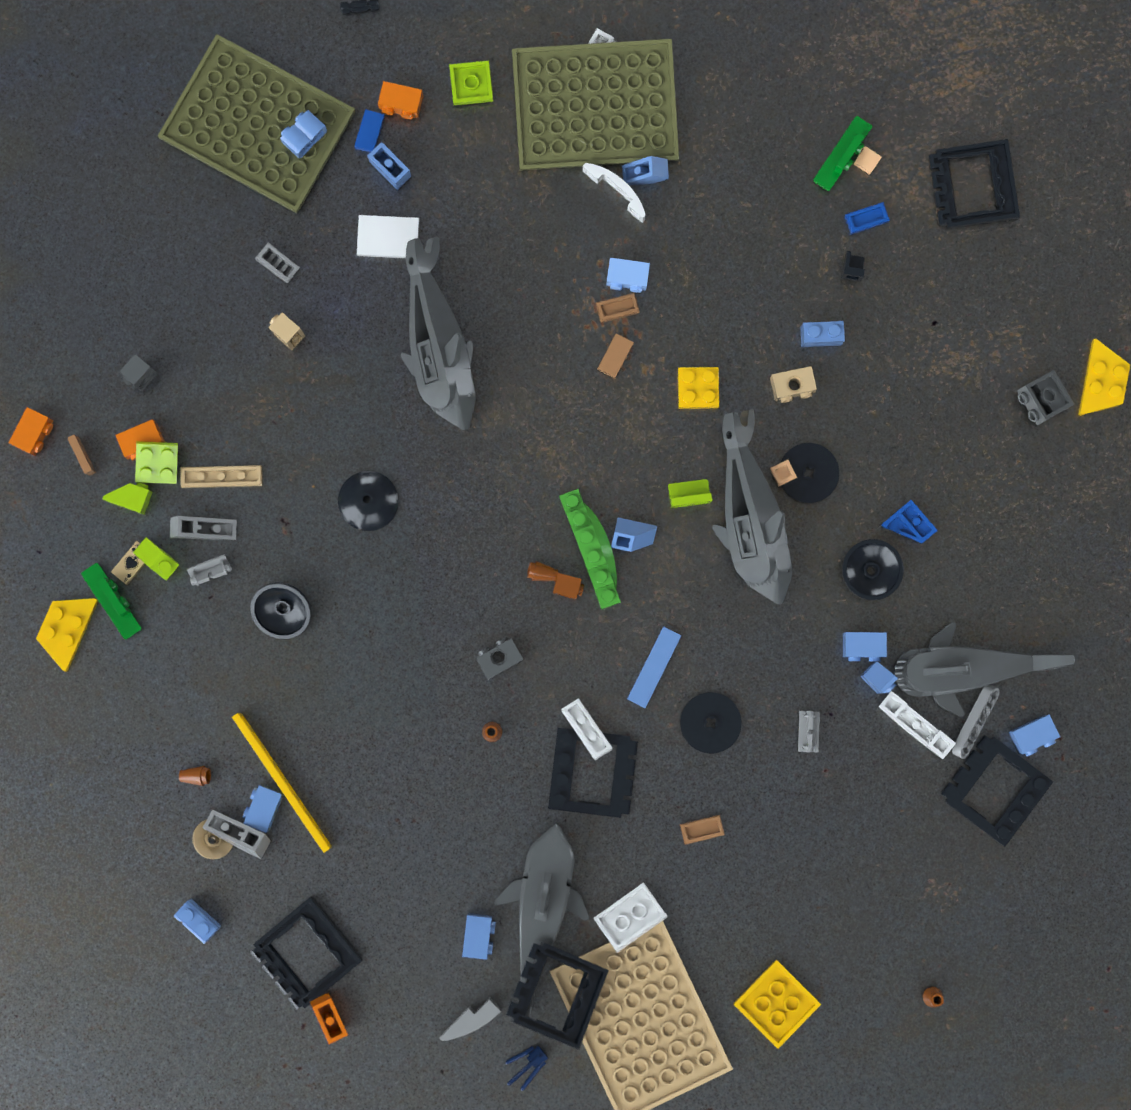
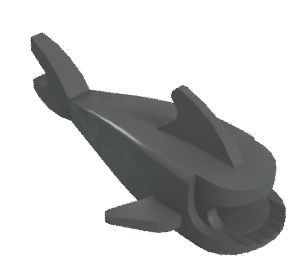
(948, 670)

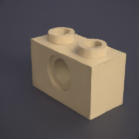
(286, 330)
(802, 376)

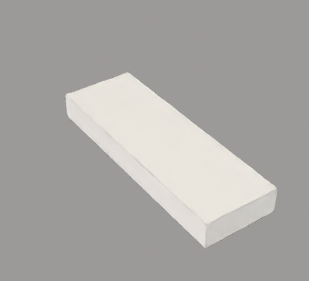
(586, 729)

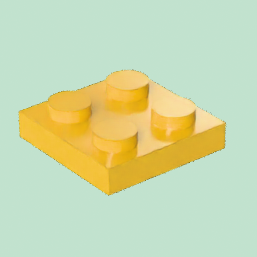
(698, 387)

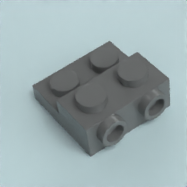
(1044, 397)

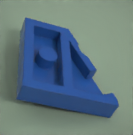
(910, 523)

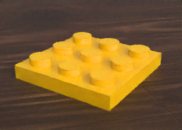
(776, 1004)

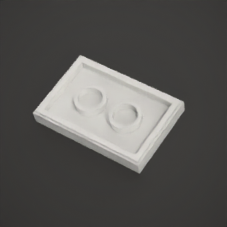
(385, 235)
(630, 917)

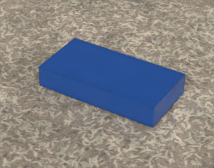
(369, 131)
(867, 218)

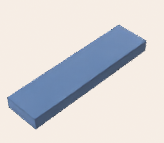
(654, 667)

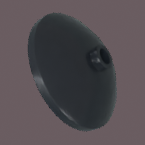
(369, 515)
(886, 565)
(277, 619)

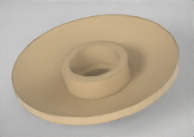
(206, 849)

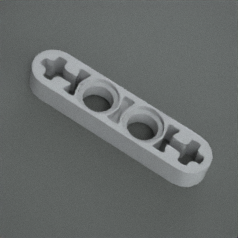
(975, 721)

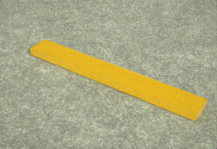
(282, 782)

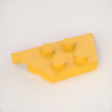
(1104, 379)
(65, 628)

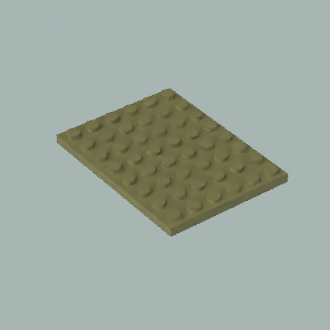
(595, 104)
(236, 117)

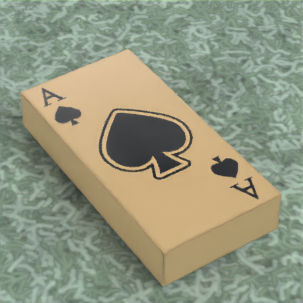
(128, 566)

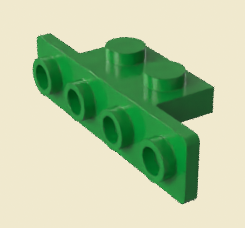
(842, 153)
(111, 601)

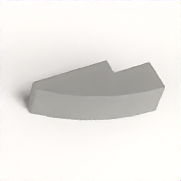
(471, 1020)

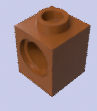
(568, 586)

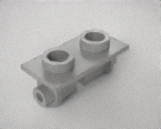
(212, 568)
(808, 731)

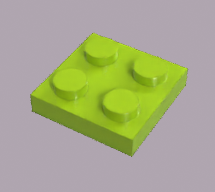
(471, 83)
(156, 462)

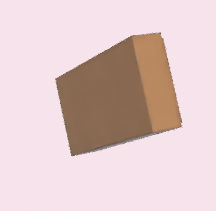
(617, 307)
(615, 356)
(81, 455)
(702, 829)

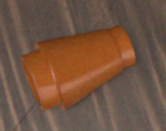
(541, 572)
(498, 731)
(196, 776)
(929, 995)

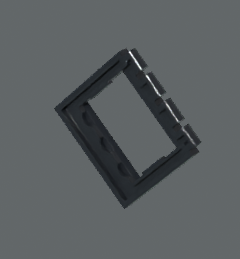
(1002, 180)
(563, 772)
(1020, 807)
(329, 936)
(583, 1003)

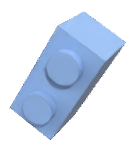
(627, 275)

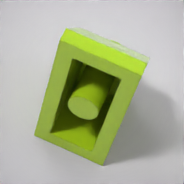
(131, 497)
(156, 558)

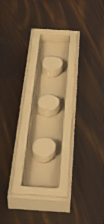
(221, 476)

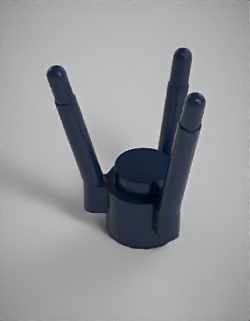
(535, 1058)

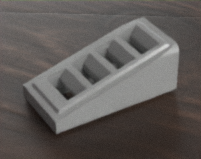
(268, 247)

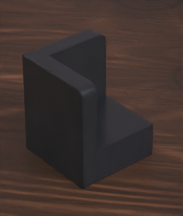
(853, 267)

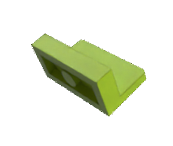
(689, 493)

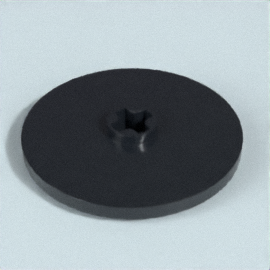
(824, 477)
(694, 722)

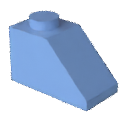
(646, 171)

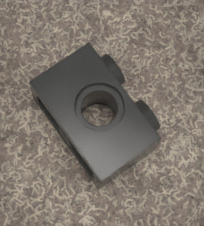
(137, 373)
(490, 667)

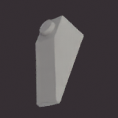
(202, 528)
(237, 834)

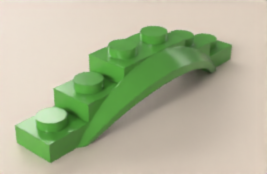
(593, 547)

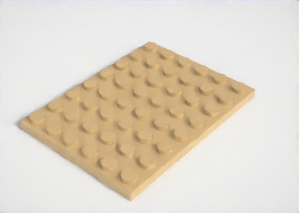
(648, 1023)

